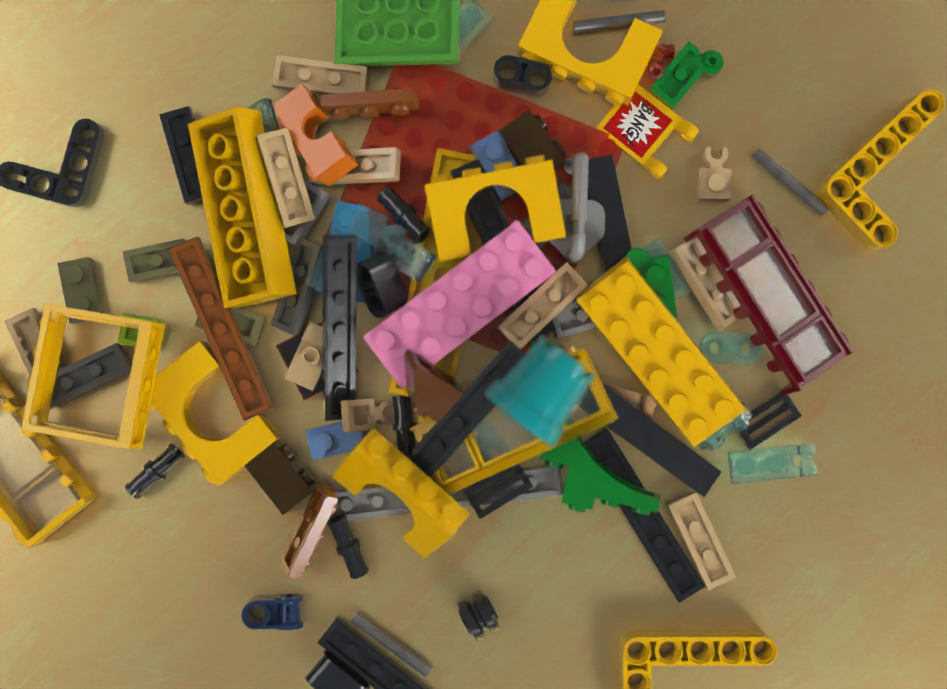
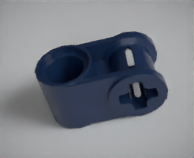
(276, 611)

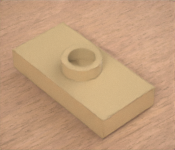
(25, 332)
(308, 360)

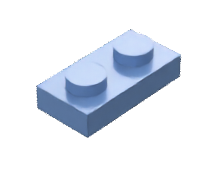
(494, 151)
(331, 440)

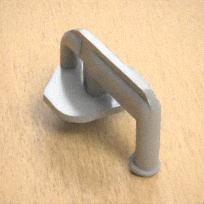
(581, 217)

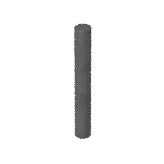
(618, 21)
(790, 182)
(391, 644)

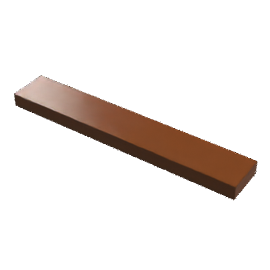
(221, 328)

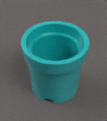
(541, 390)

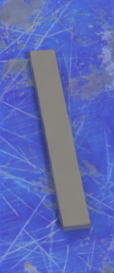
(380, 502)

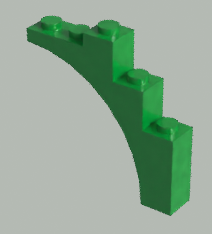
(592, 479)

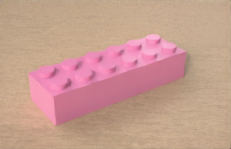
(461, 301)

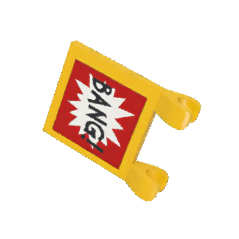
(644, 127)

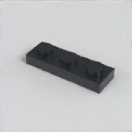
(179, 142)

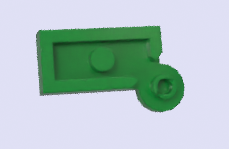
(684, 72)
(656, 273)

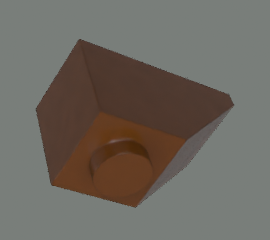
(430, 387)

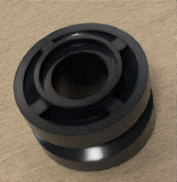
(478, 615)

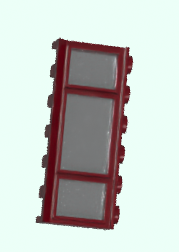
(772, 293)

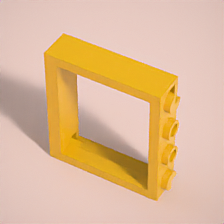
(140, 387)

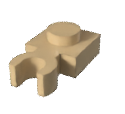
(714, 181)
(363, 414)

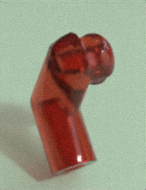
(656, 63)

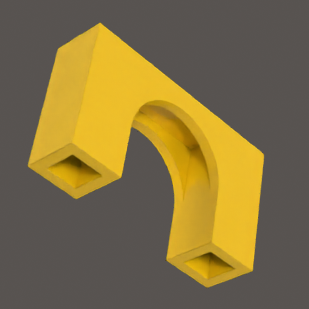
(614, 78)
(533, 182)
(172, 398)
(433, 510)

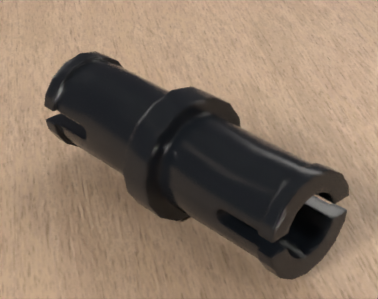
(404, 214)
(403, 422)
(154, 471)
(348, 546)

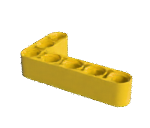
(872, 162)
(681, 655)

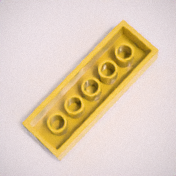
(241, 209)
(660, 352)

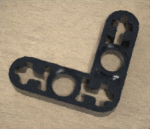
(60, 182)

